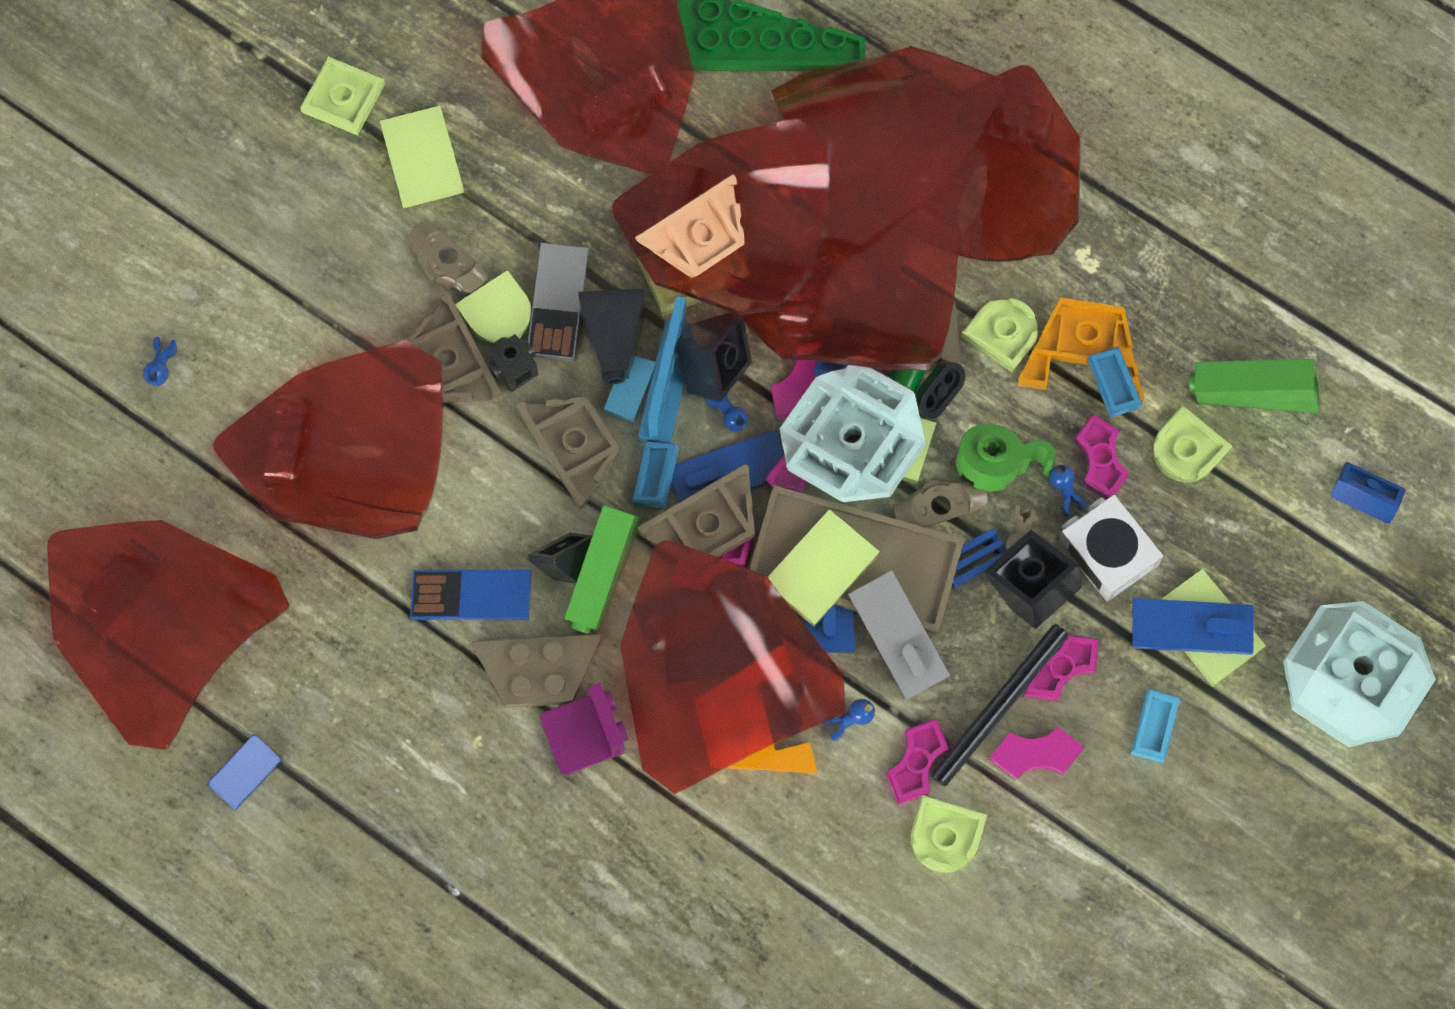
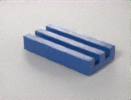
(973, 544)

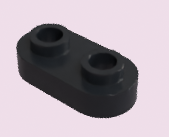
(937, 392)

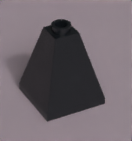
(613, 329)

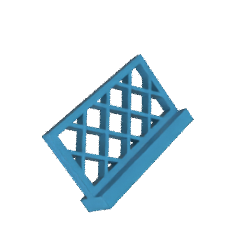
(667, 381)

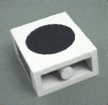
(1109, 547)

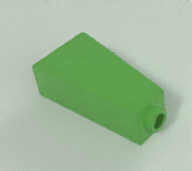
(1258, 384)
(602, 568)

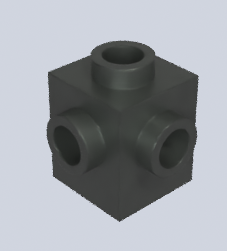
(512, 362)

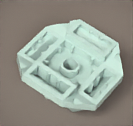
(846, 405)
(1338, 698)

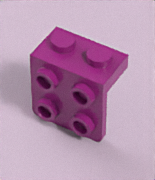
(584, 731)

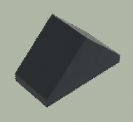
(562, 557)

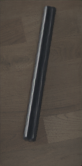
(999, 705)

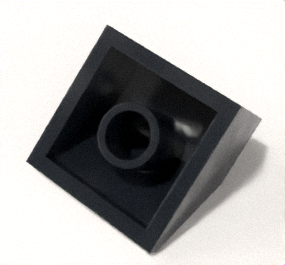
(714, 355)
(1034, 578)

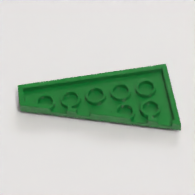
(754, 38)

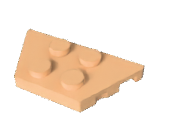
(699, 230)

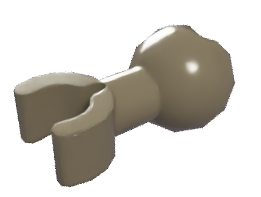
(1020, 525)

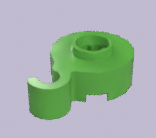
(996, 456)

